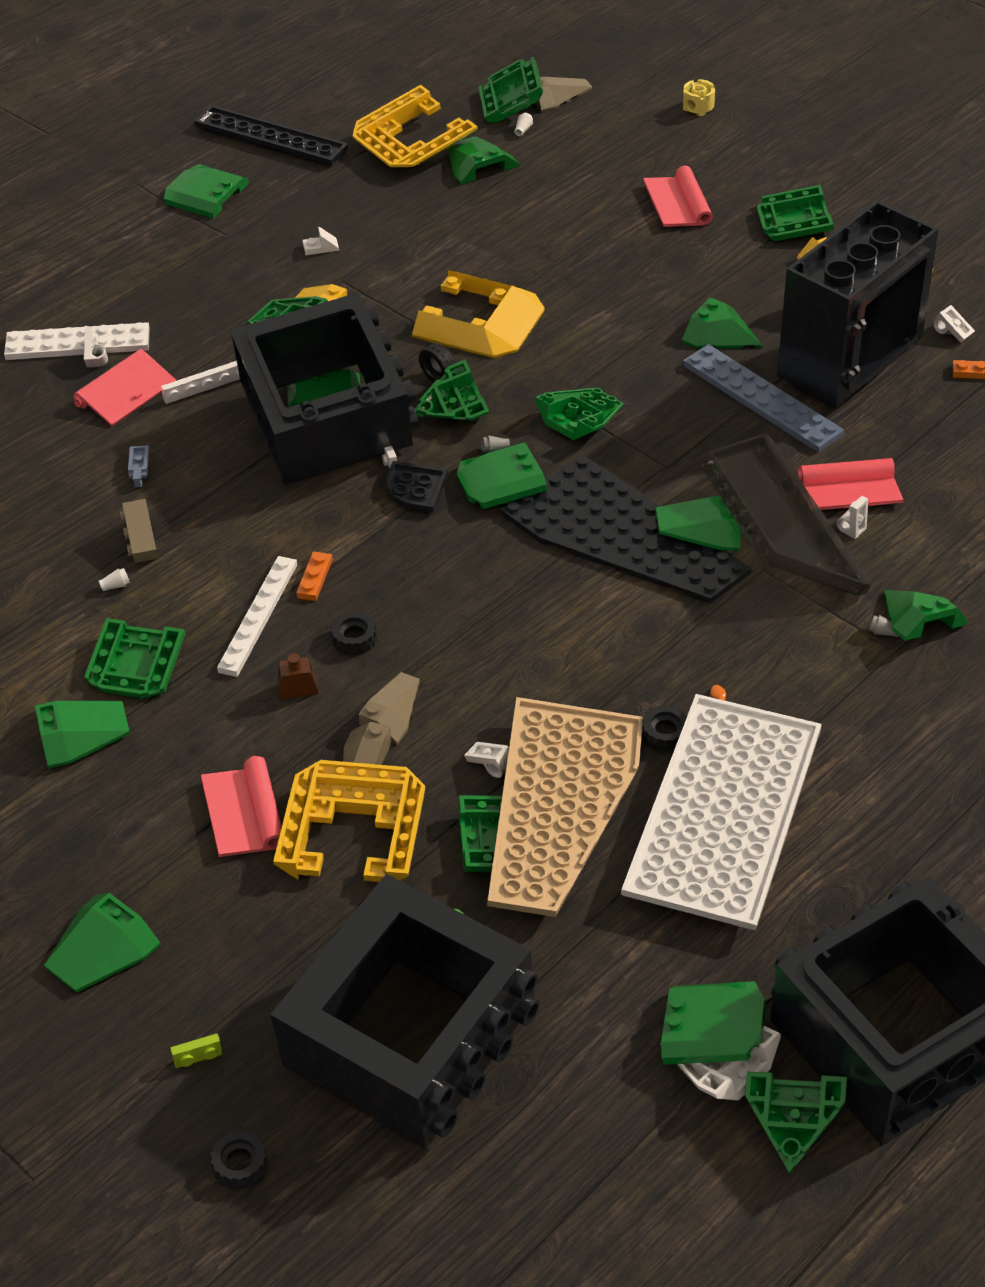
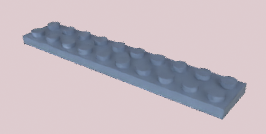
(764, 398)

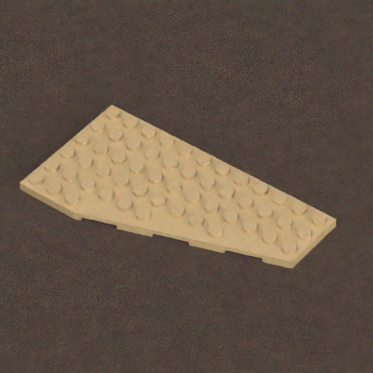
(557, 798)

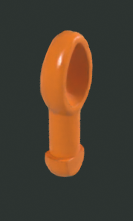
(717, 692)

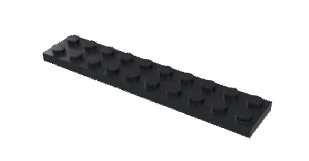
(271, 135)

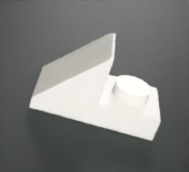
(323, 244)

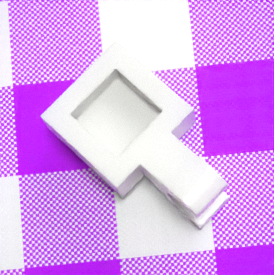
(389, 456)

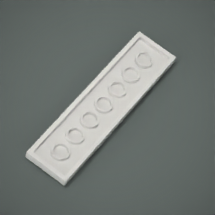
(72, 340)

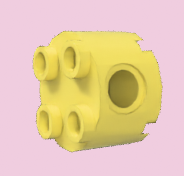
(698, 97)

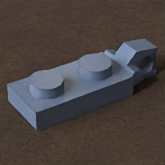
(138, 464)

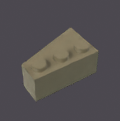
(138, 531)

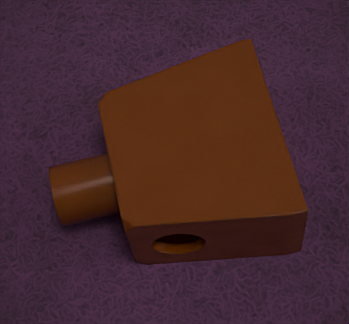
(296, 677)

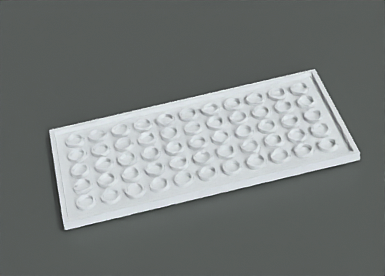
(723, 812)

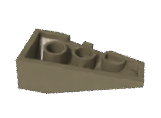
(560, 90)
(392, 706)
(368, 744)

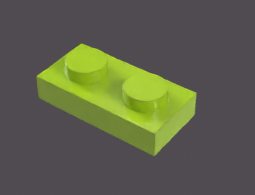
(196, 1051)

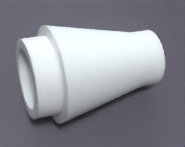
(523, 124)
(114, 580)

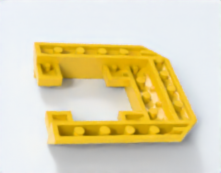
(378, 128)
(499, 336)
(354, 788)

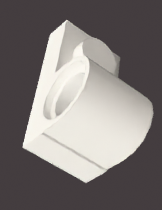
(951, 320)
(92, 348)
(855, 519)
(491, 755)

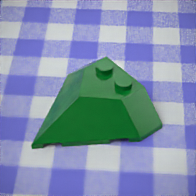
(718, 326)
(453, 396)
(911, 609)
(794, 1110)

